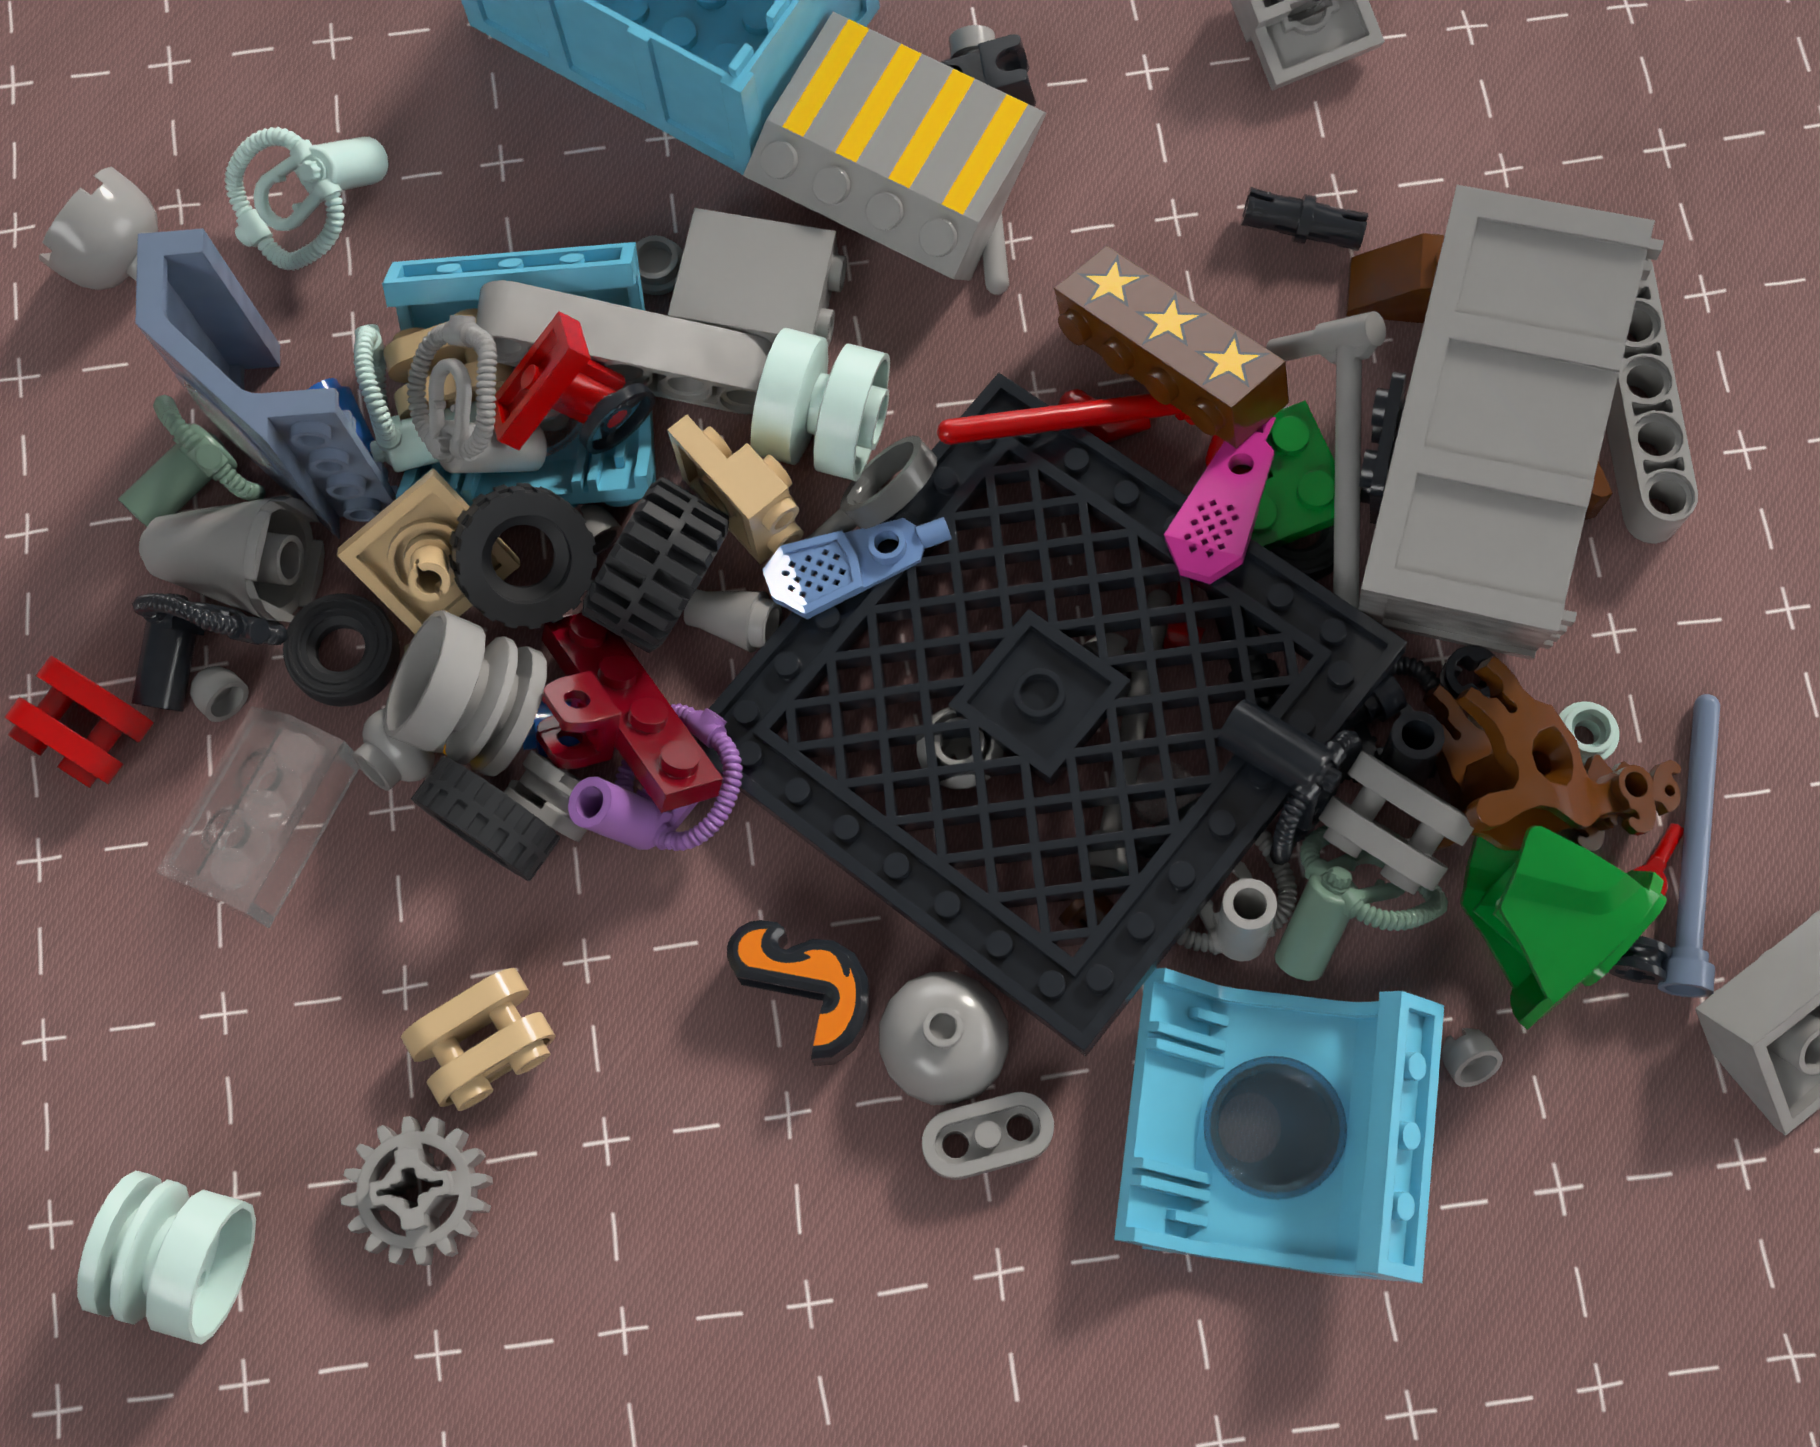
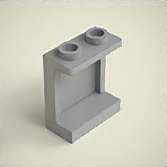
(758, 275)

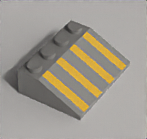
(895, 146)

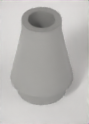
(735, 616)

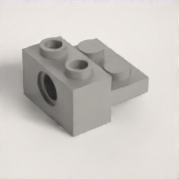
(1306, 35)

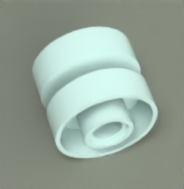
(802, 400)

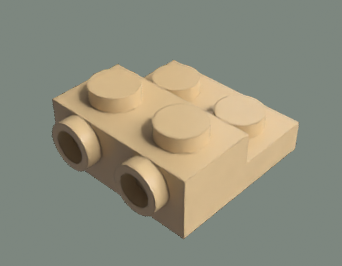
(739, 485)

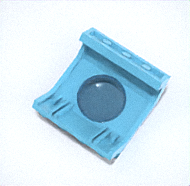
(1282, 1128)

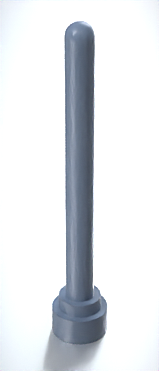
(1689, 966)

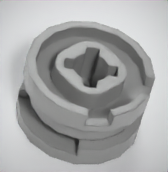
(546, 794)

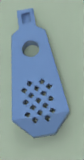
(858, 560)

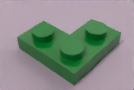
(1299, 483)

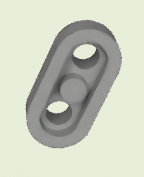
(986, 1131)

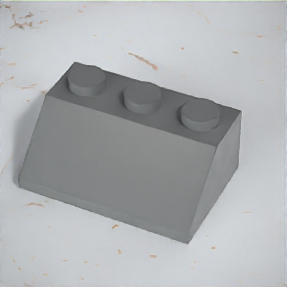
(1769, 1028)

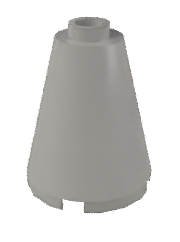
(240, 554)

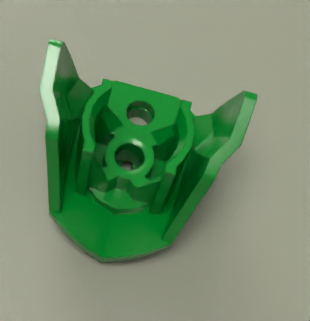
(1554, 915)

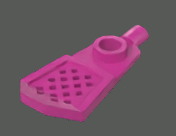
(1216, 495)

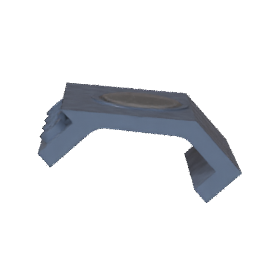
(208, 337)

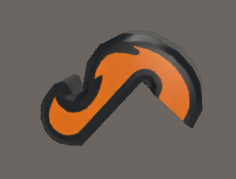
(807, 970)

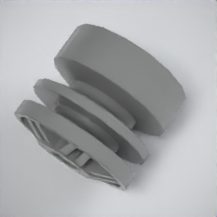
(465, 693)

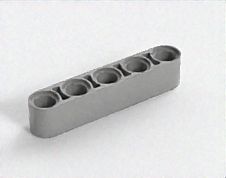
(664, 352)
(1653, 421)

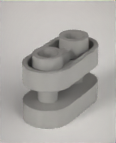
(1406, 862)

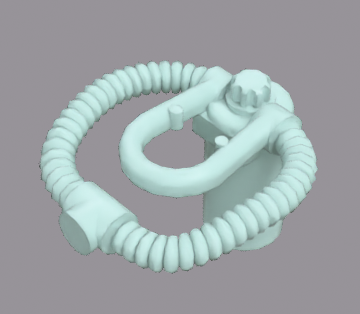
(323, 172)
(396, 439)

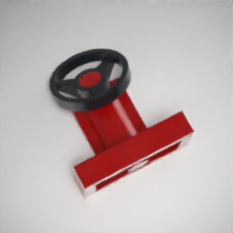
(565, 379)

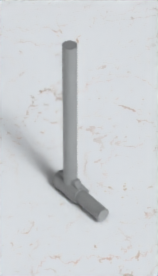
(1345, 345)

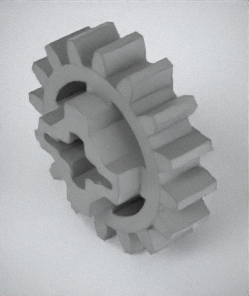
(419, 1218)

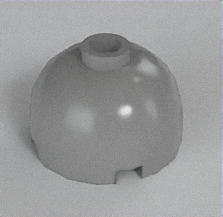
(98, 233)
(943, 1038)

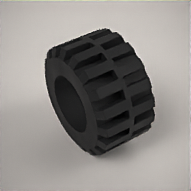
(656, 565)

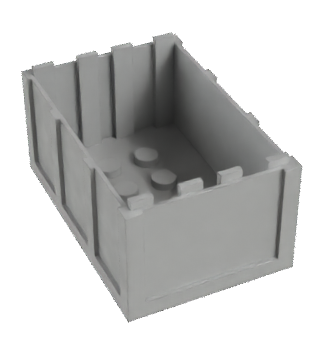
(1505, 421)

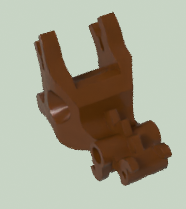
(1531, 770)

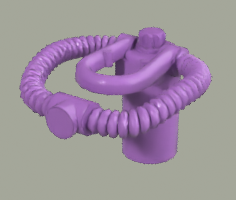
(634, 817)

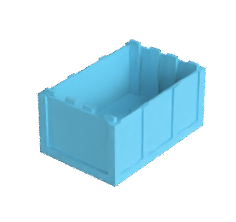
(680, 65)

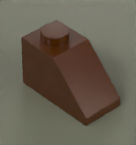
(1395, 279)

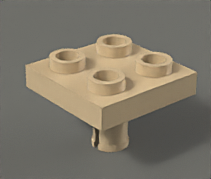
(407, 553)

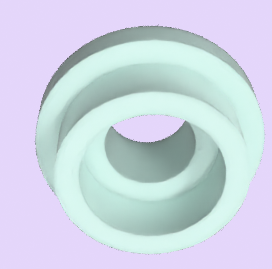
(1599, 722)

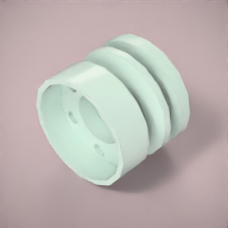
(166, 1257)

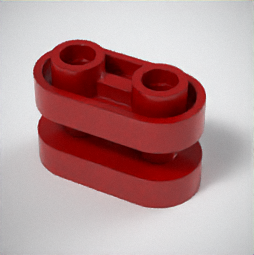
(83, 757)

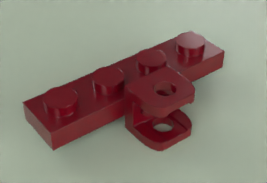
(622, 709)

